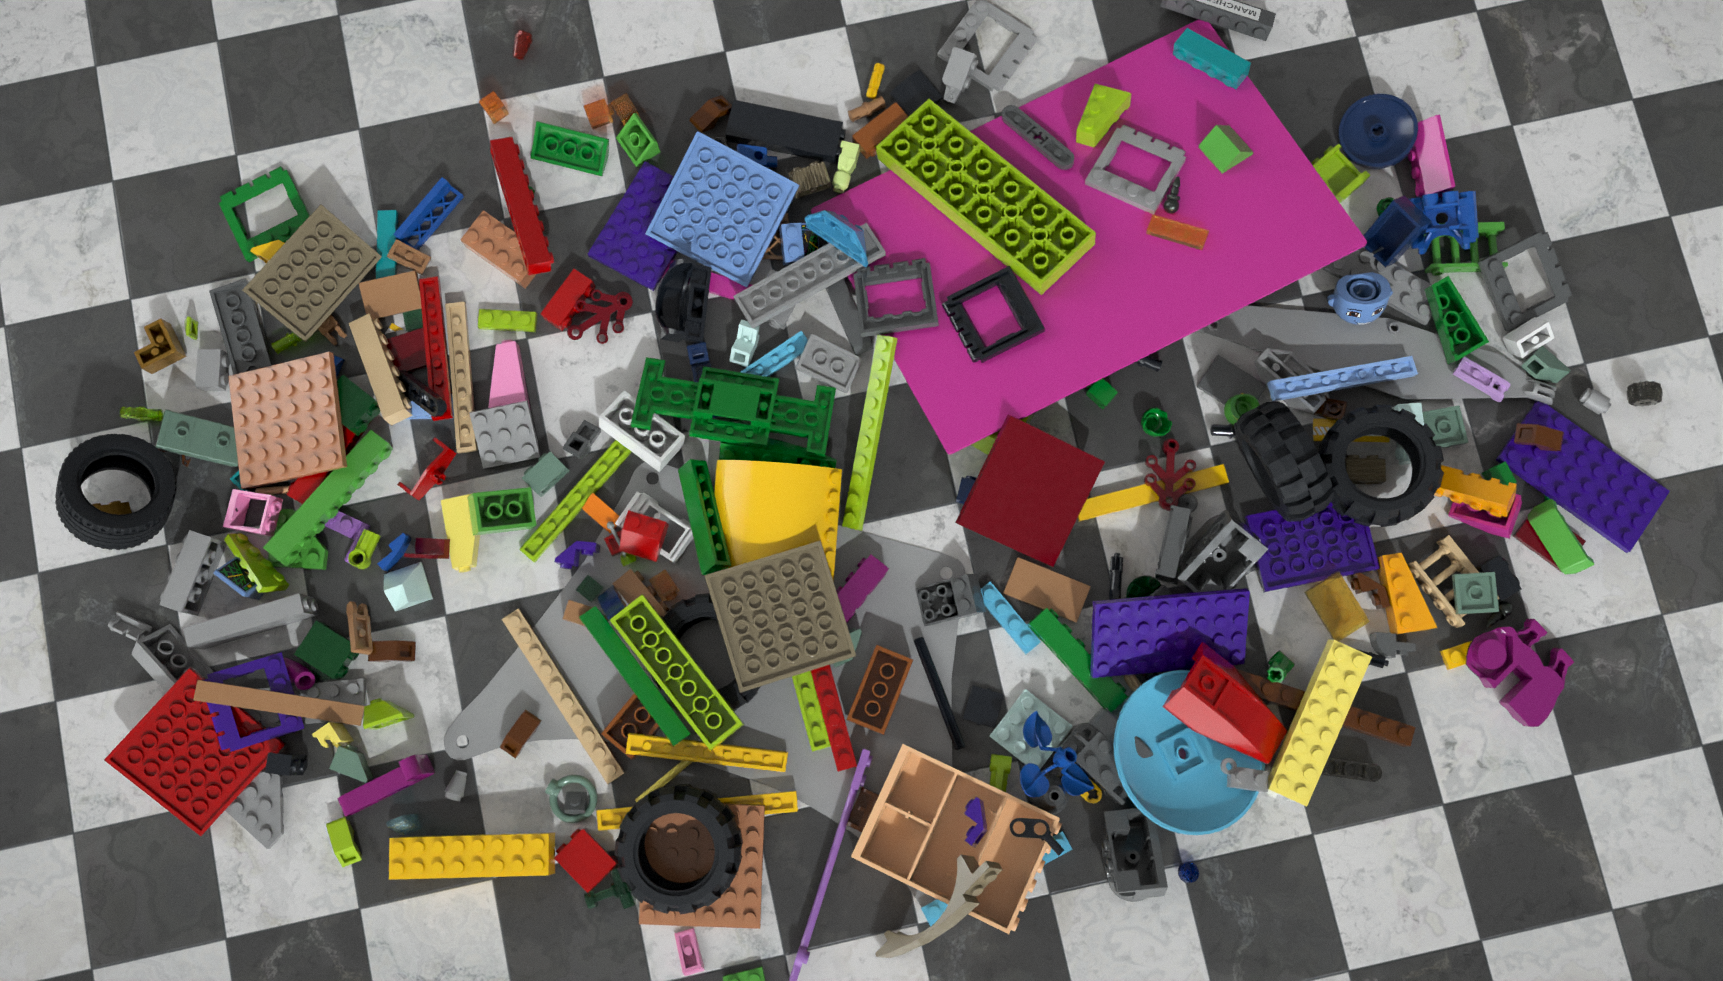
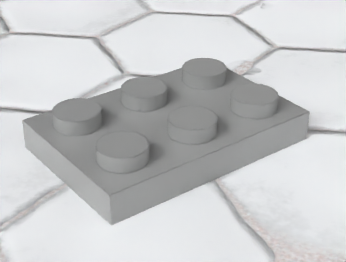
(828, 363)

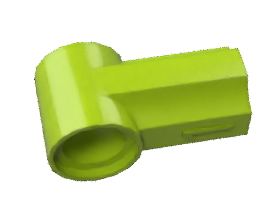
(365, 547)
(999, 768)

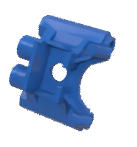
(1461, 214)

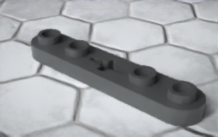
(1027, 128)

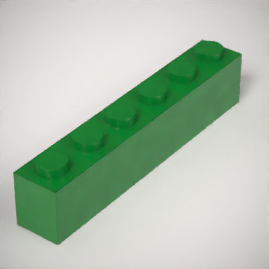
(704, 517)
(1076, 658)

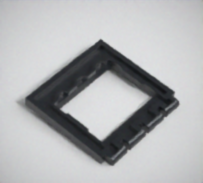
(1018, 304)

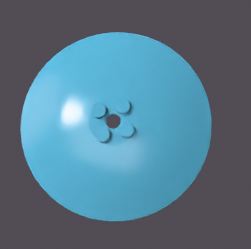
(1171, 791)

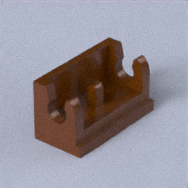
(862, 809)

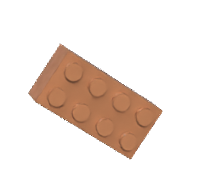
(498, 247)

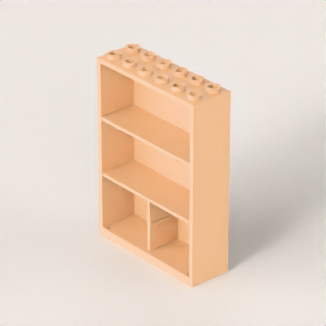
(922, 831)

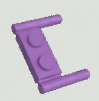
(349, 527)

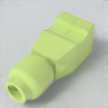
(846, 165)

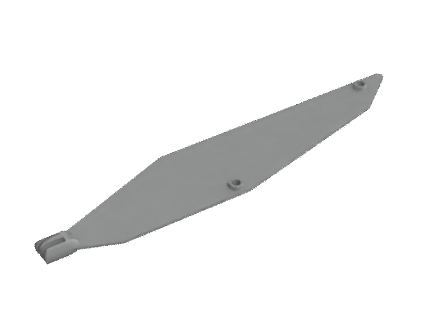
(1331, 343)

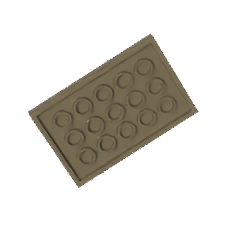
(312, 273)

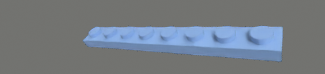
(1342, 378)

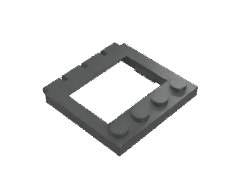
(1501, 289)
(895, 323)

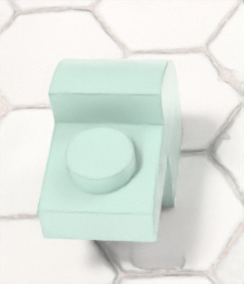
(745, 344)

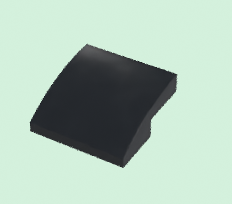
(914, 92)

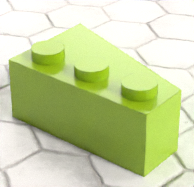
(1100, 113)

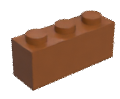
(878, 129)

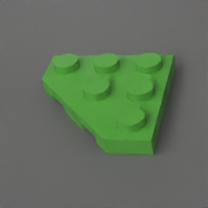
(312, 557)

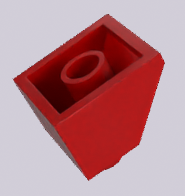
(643, 536)

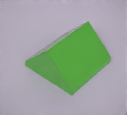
(637, 141)
(1224, 148)

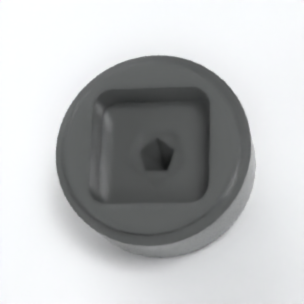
(1188, 501)

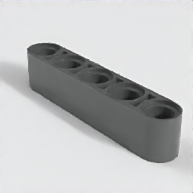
(848, 316)

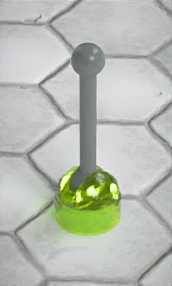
(625, 558)

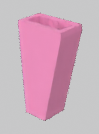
(508, 376)

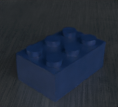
(1395, 230)

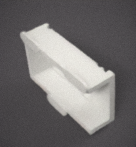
(640, 504)

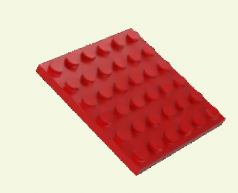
(179, 758)

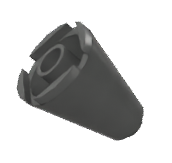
(1060, 800)

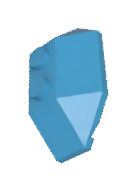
(840, 233)

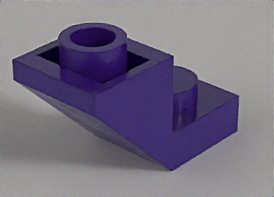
(571, 555)
(976, 811)

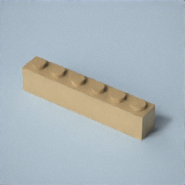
(380, 369)

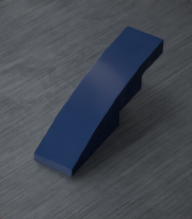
(611, 602)

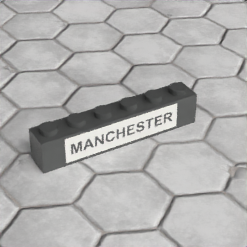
(1227, 14)

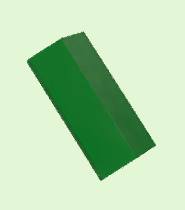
(570, 148)

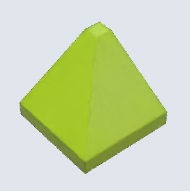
(191, 328)

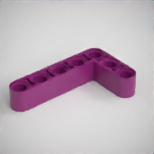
(410, 772)

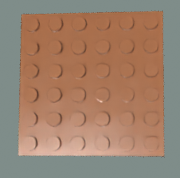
(287, 421)
(684, 851)

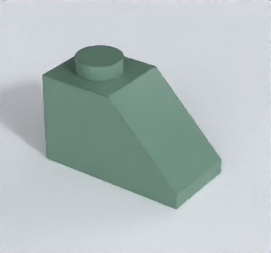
(351, 763)

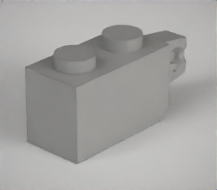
(958, 73)

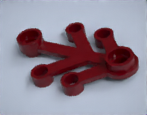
(603, 314)
(1169, 477)

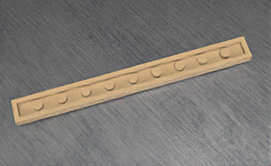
(563, 696)

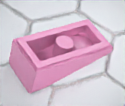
(689, 952)

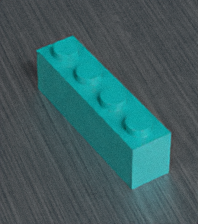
(1211, 58)

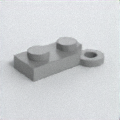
(1245, 777)

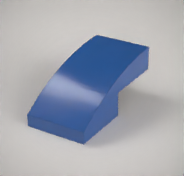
(398, 549)

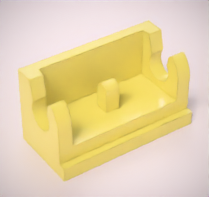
(335, 732)

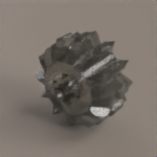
(1644, 393)

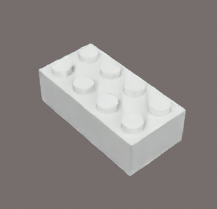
(653, 445)

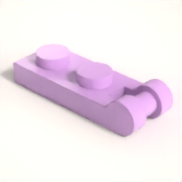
(1481, 379)

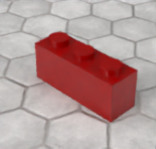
(562, 305)

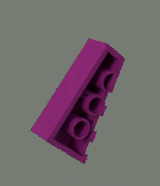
(860, 584)

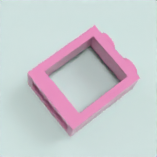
(236, 518)

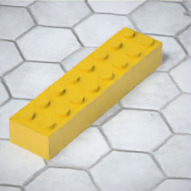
(472, 856)

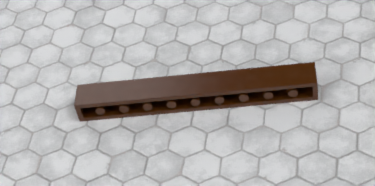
(1356, 719)

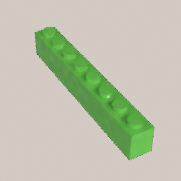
(328, 498)

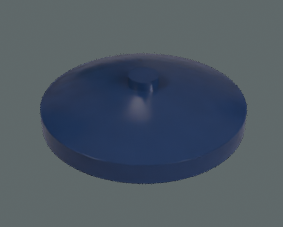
(1378, 131)

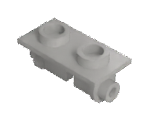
(134, 629)

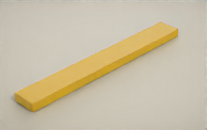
(1144, 495)
(698, 752)

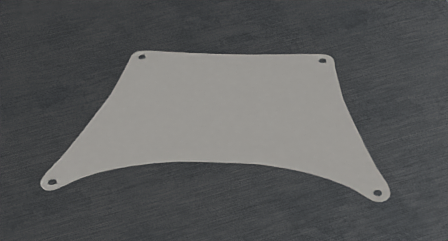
(771, 717)

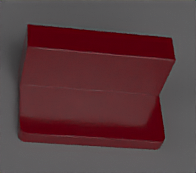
(430, 548)

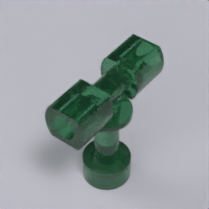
(618, 889)

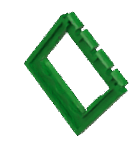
(246, 192)

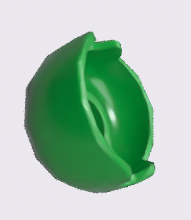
(1155, 422)

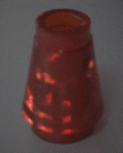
(521, 44)

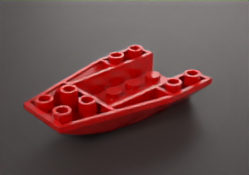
(1225, 707)

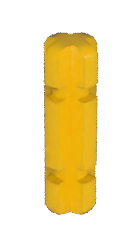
(875, 81)

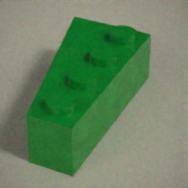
(1454, 321)

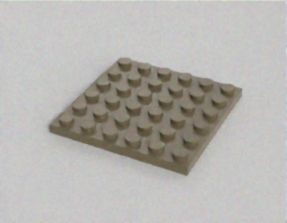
(780, 616)

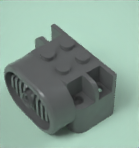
(1219, 554)
(1095, 752)
(1133, 856)

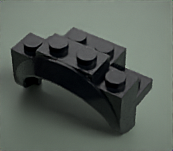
(682, 306)

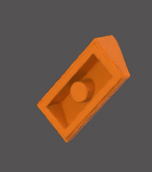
(600, 511)

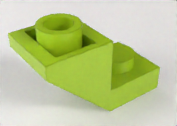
(342, 841)

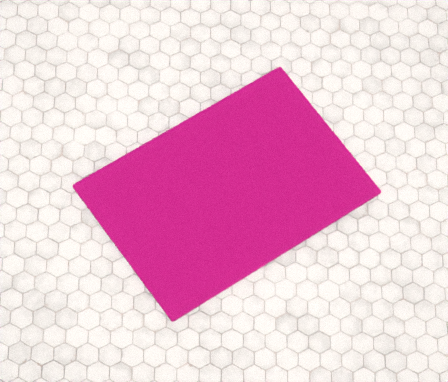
(1131, 290)

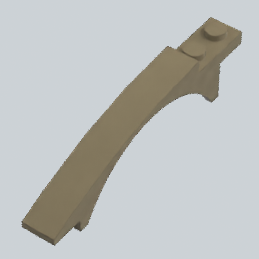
(969, 883)

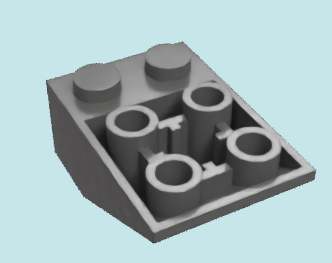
(950, 599)

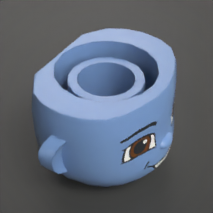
(1360, 297)

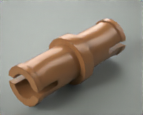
(866, 109)

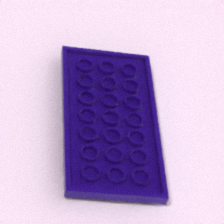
(1587, 479)
(1166, 631)

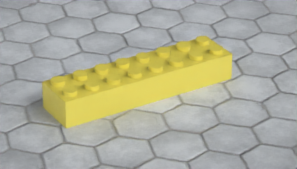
(1318, 721)

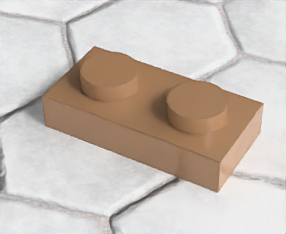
(409, 257)

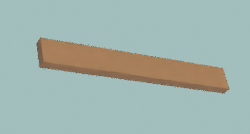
(278, 702)

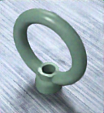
(554, 789)

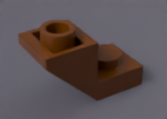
(709, 113)
(1538, 435)
(1362, 584)
(392, 651)
(520, 733)

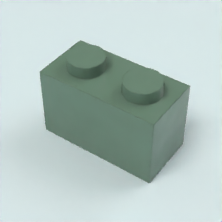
(545, 473)

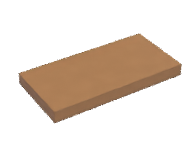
(1046, 589)

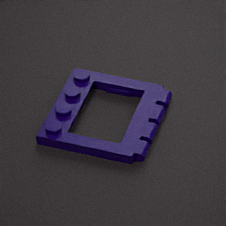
(278, 681)

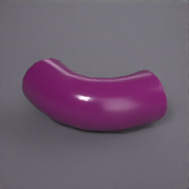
(299, 674)

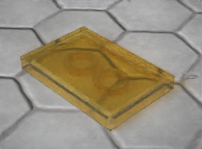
(1336, 606)

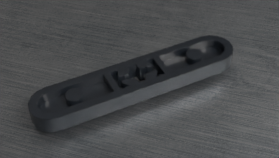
(422, 395)

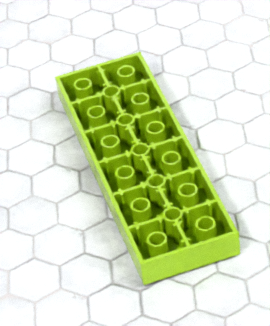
(986, 196)

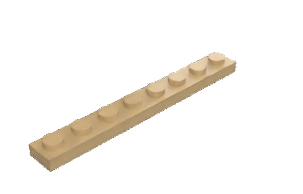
(461, 376)

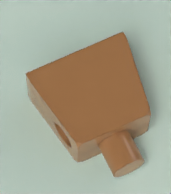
(574, 611)

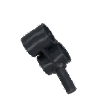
(1030, 833)

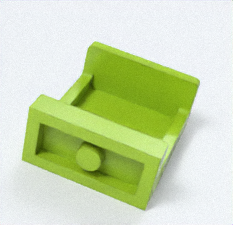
(1339, 173)

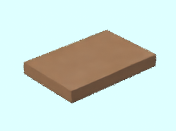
(391, 295)

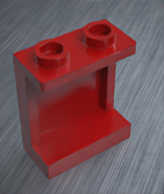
(585, 859)

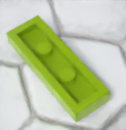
(507, 320)

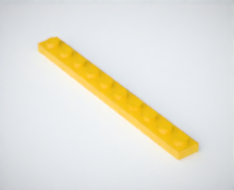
(774, 803)

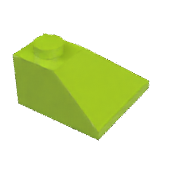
(383, 714)

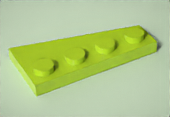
(259, 568)

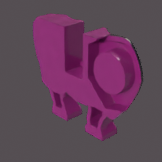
(1505, 651)

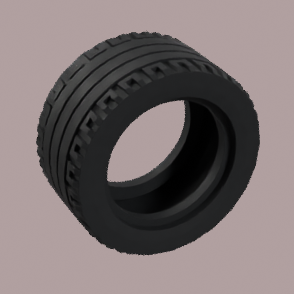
(123, 454)

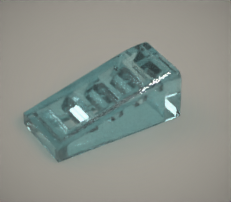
(405, 824)

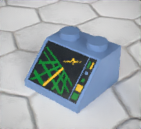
(797, 242)
(238, 579)

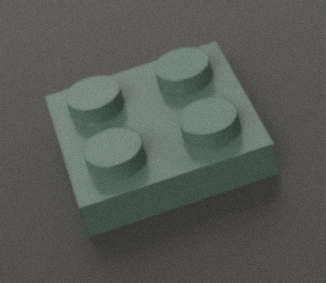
(1447, 426)
(1475, 593)

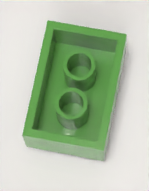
(501, 511)

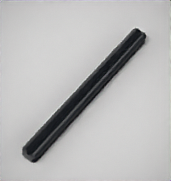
(939, 693)

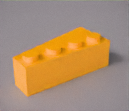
(1476, 491)
(1407, 606)

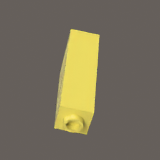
(458, 528)

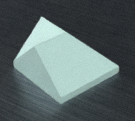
(407, 586)

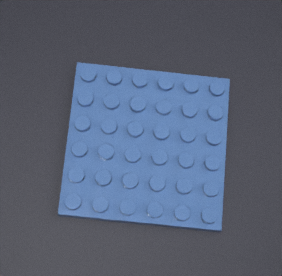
(722, 209)

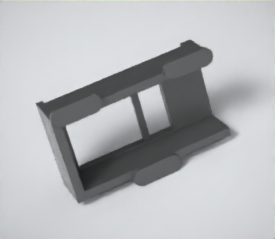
(1173, 543)

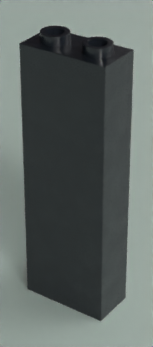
(785, 131)

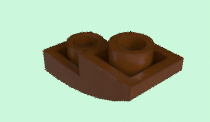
(1332, 409)

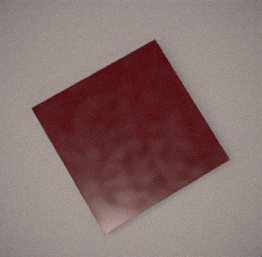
(1030, 491)

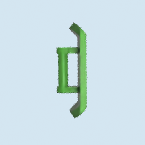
(1559, 538)

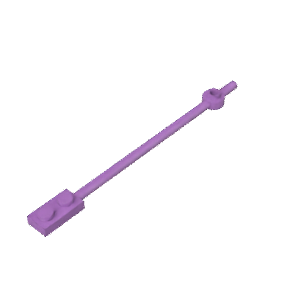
(858, 780)

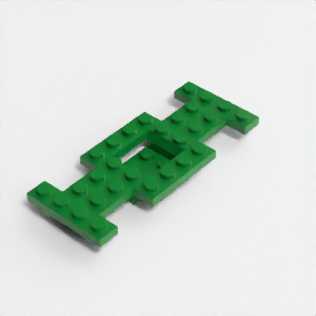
(736, 397)

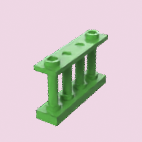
(1487, 229)

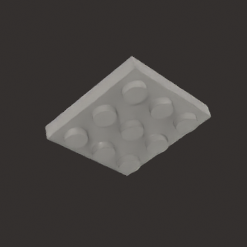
(505, 434)

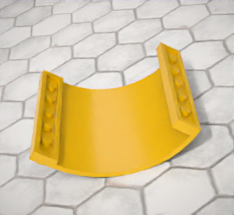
(777, 508)

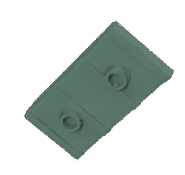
(197, 438)

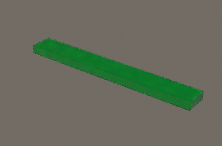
(634, 676)

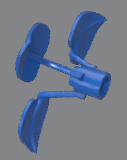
(1033, 780)

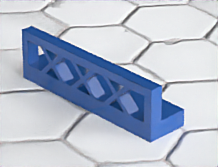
(426, 208)

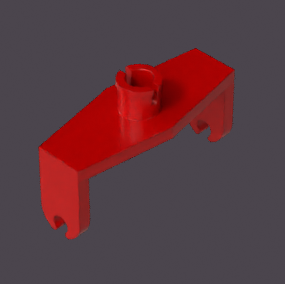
(432, 473)

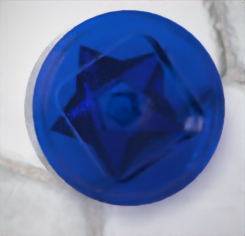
(1188, 872)

